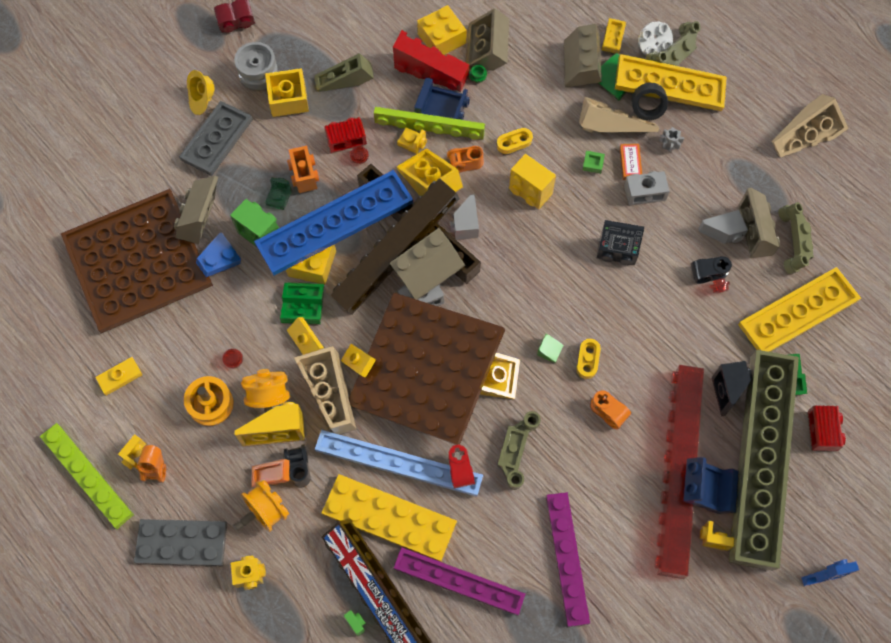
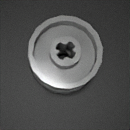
(253, 62)

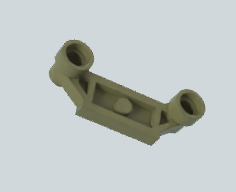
(680, 48)
(801, 237)
(514, 447)

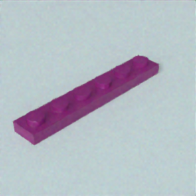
(567, 560)
(459, 581)

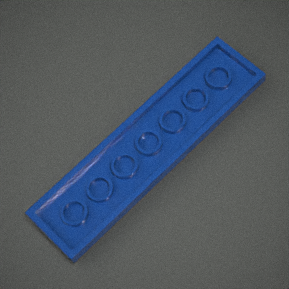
(333, 222)

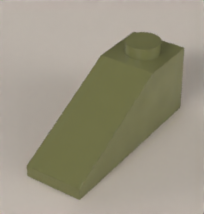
(345, 74)

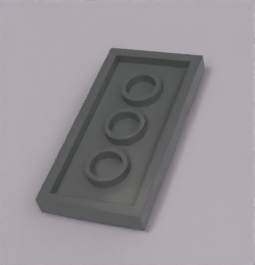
(216, 138)
(181, 542)

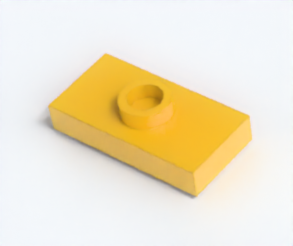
(613, 36)
(304, 336)
(358, 360)
(119, 376)

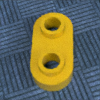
(513, 140)
(587, 359)

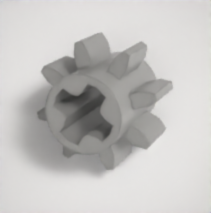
(671, 139)

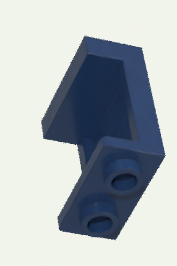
(441, 102)
(710, 486)

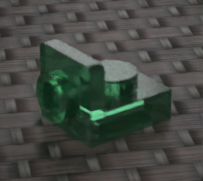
(278, 193)

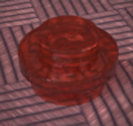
(359, 155)
(720, 286)
(232, 358)

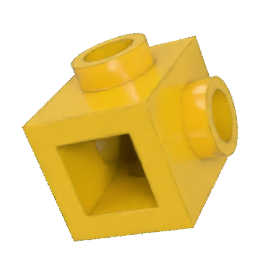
(240, 571)

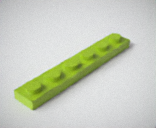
(429, 123)
(87, 476)

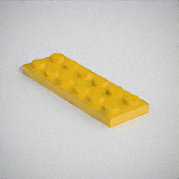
(680, 83)
(799, 311)
(390, 517)

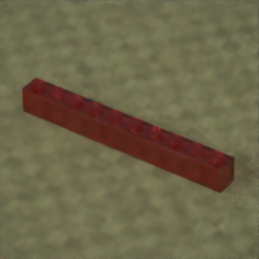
(683, 445)

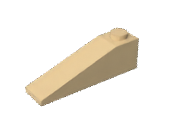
(600, 118)
(814, 124)

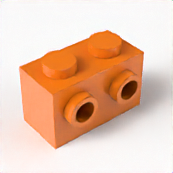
(302, 164)

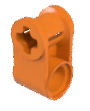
(465, 158)
(611, 411)
(151, 464)

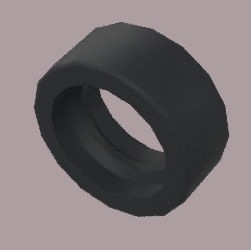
(654, 113)

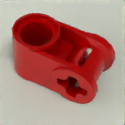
(460, 470)

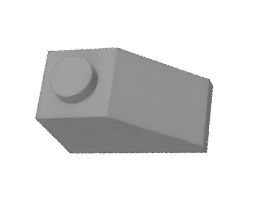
(465, 220)
(725, 227)

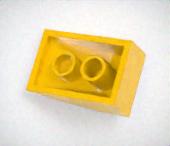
(426, 168)
(502, 377)
(275, 426)

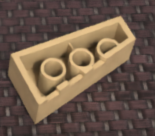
(327, 383)

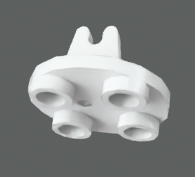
(663, 37)

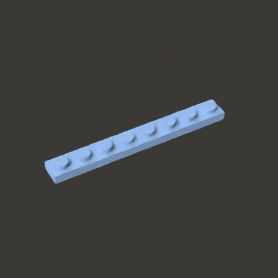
(391, 461)

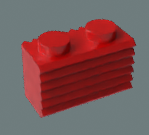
(345, 134)
(826, 428)

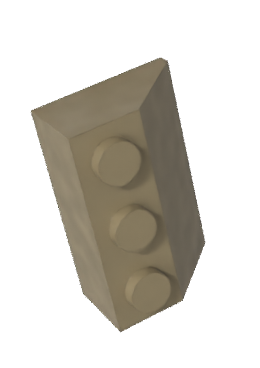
(488, 40)
(582, 56)
(196, 209)
(761, 228)
(427, 264)

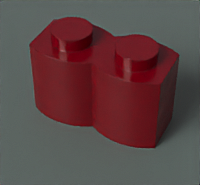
(234, 15)

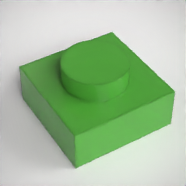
(593, 162)
(355, 622)

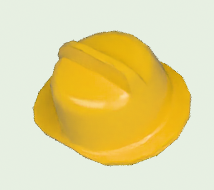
(199, 91)

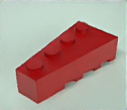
(430, 63)

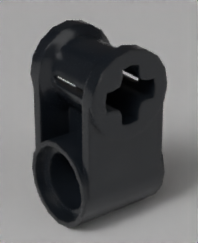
(710, 269)
(298, 463)

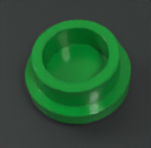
(478, 73)

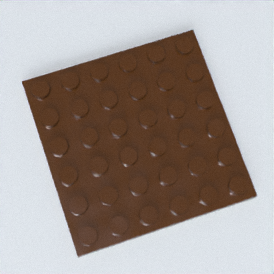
(134, 261)
(427, 368)

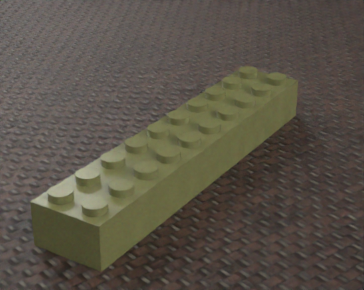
(764, 461)

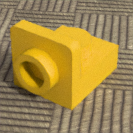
(412, 140)
(131, 451)
(717, 540)

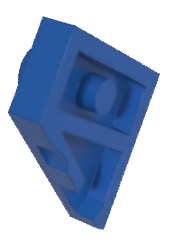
(218, 256)
(833, 571)

